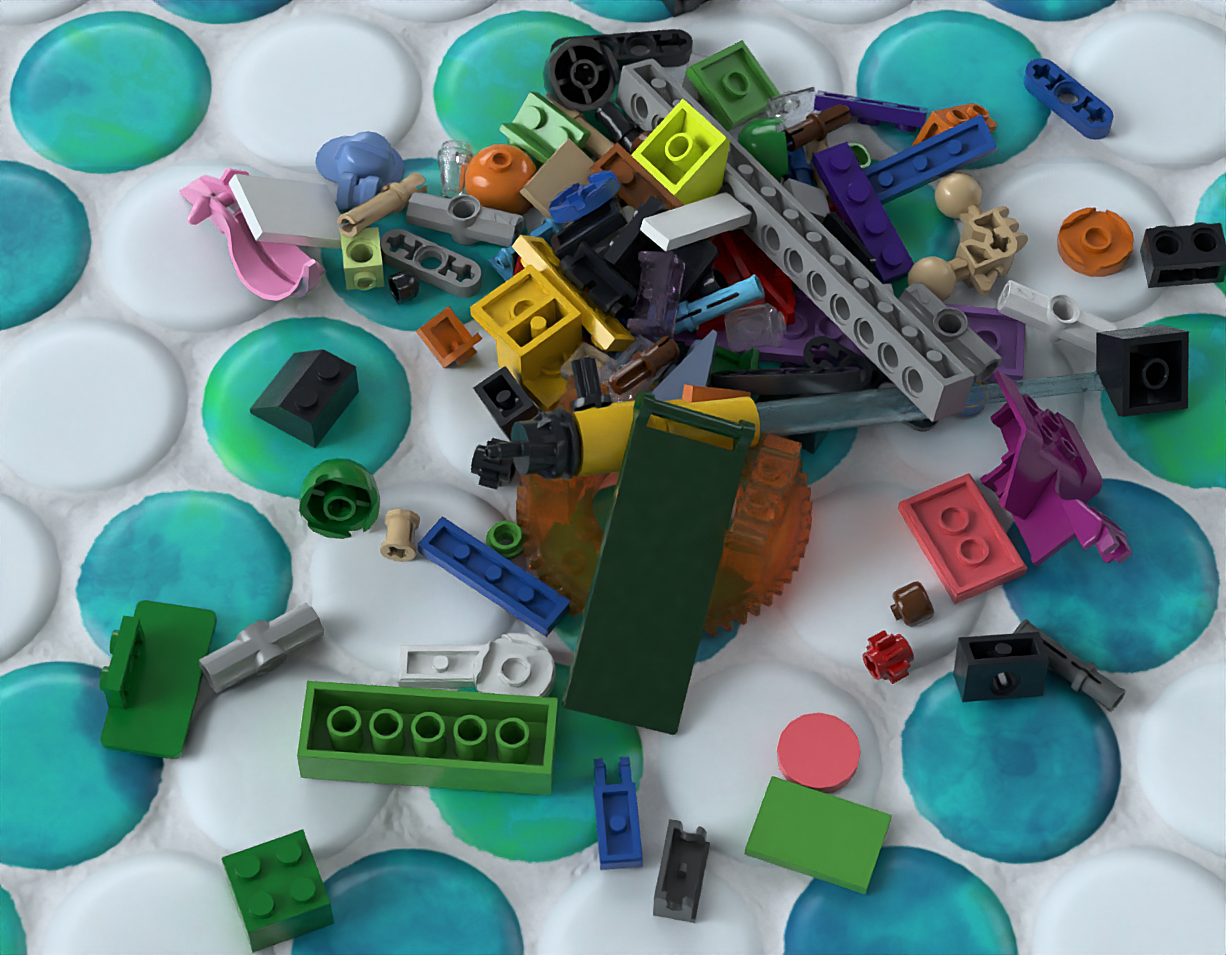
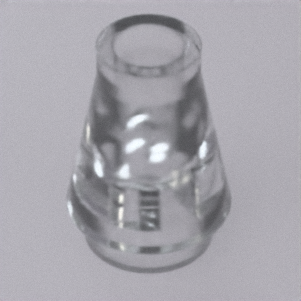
(452, 163)

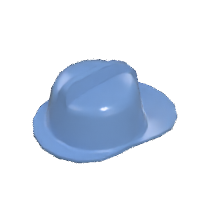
(360, 154)

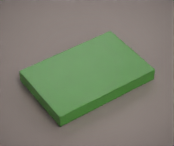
(818, 835)

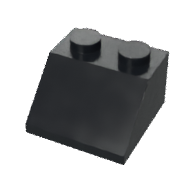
(1144, 368)
(308, 395)

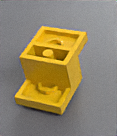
(532, 332)

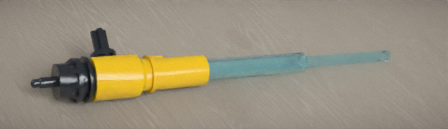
(599, 430)

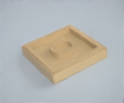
(560, 171)

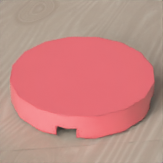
(818, 752)

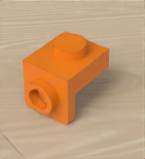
(448, 338)

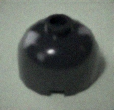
(581, 74)

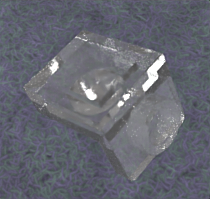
(754, 327)

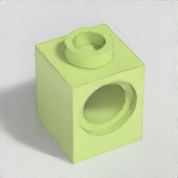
(362, 247)

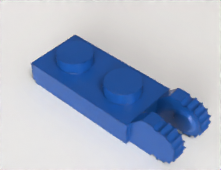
(617, 818)

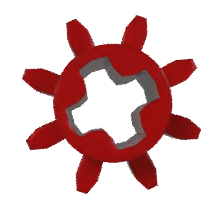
(888, 656)

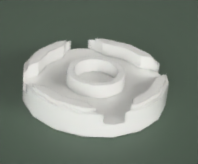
(514, 667)

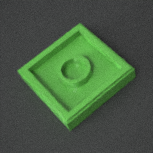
(733, 85)

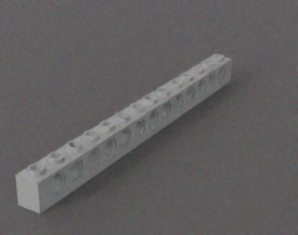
(816, 259)

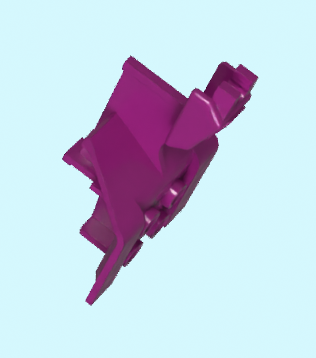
(1049, 481)

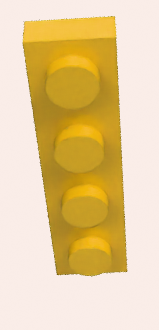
(606, 331)

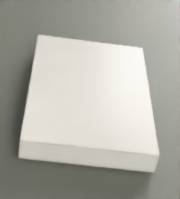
(288, 211)

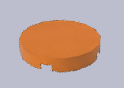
(1095, 242)

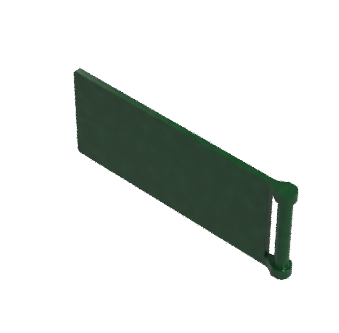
(656, 569)

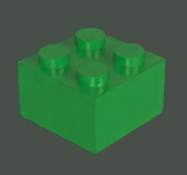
(278, 890)

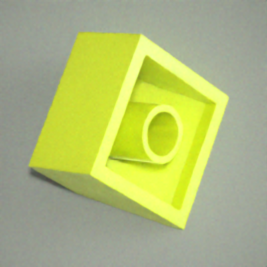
(685, 154)

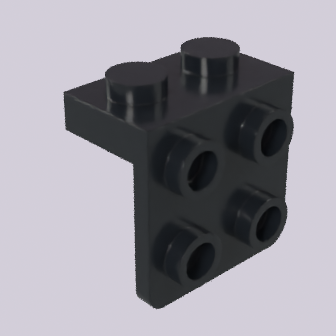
(625, 248)

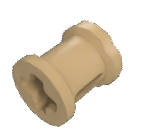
(400, 535)

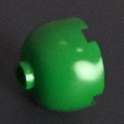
(766, 145)
(339, 498)

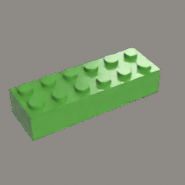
(428, 738)

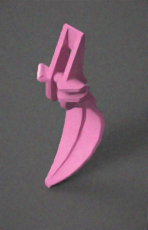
(263, 267)

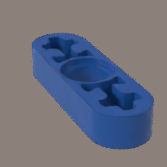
(1071, 113)

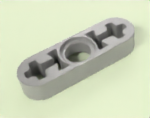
(440, 277)

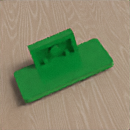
(155, 678)

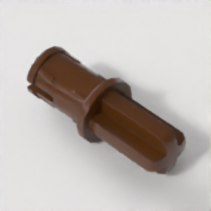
(817, 126)
(644, 365)

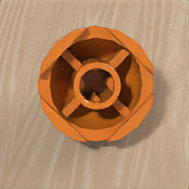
(497, 177)

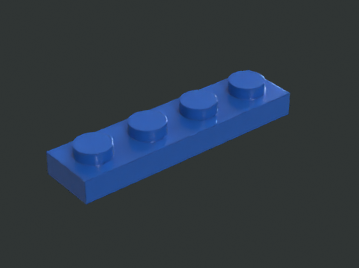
(931, 159)
(494, 576)

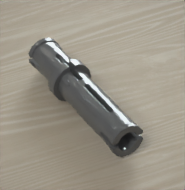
(1081, 674)

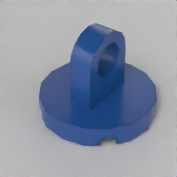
(580, 200)

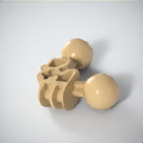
(985, 246)

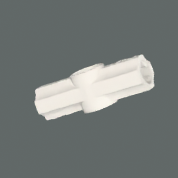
(1052, 316)

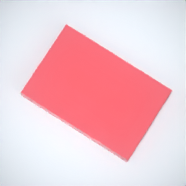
(962, 538)

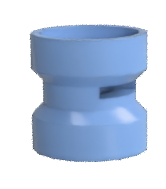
(356, 191)

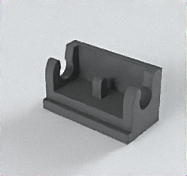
(681, 873)

